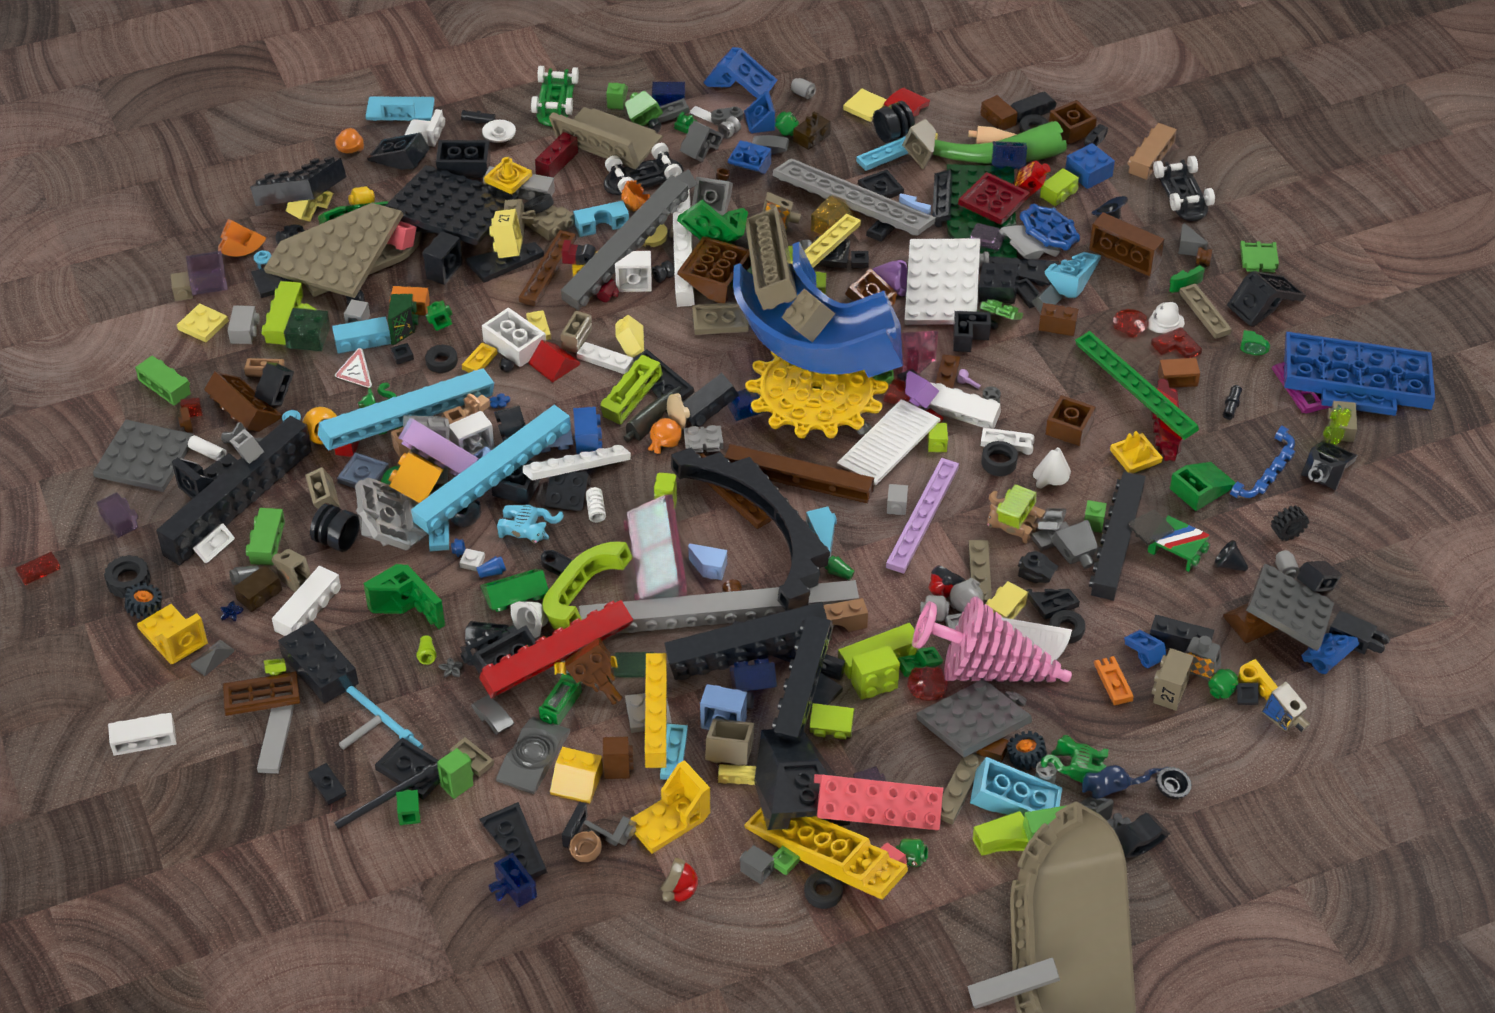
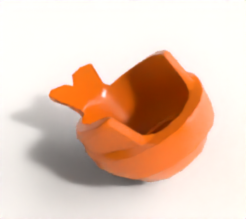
(349, 141)
(664, 433)

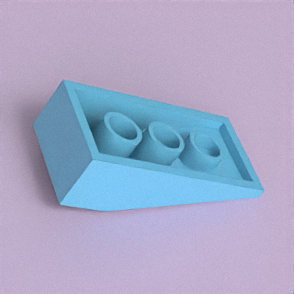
(1011, 790)

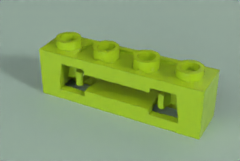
(631, 389)

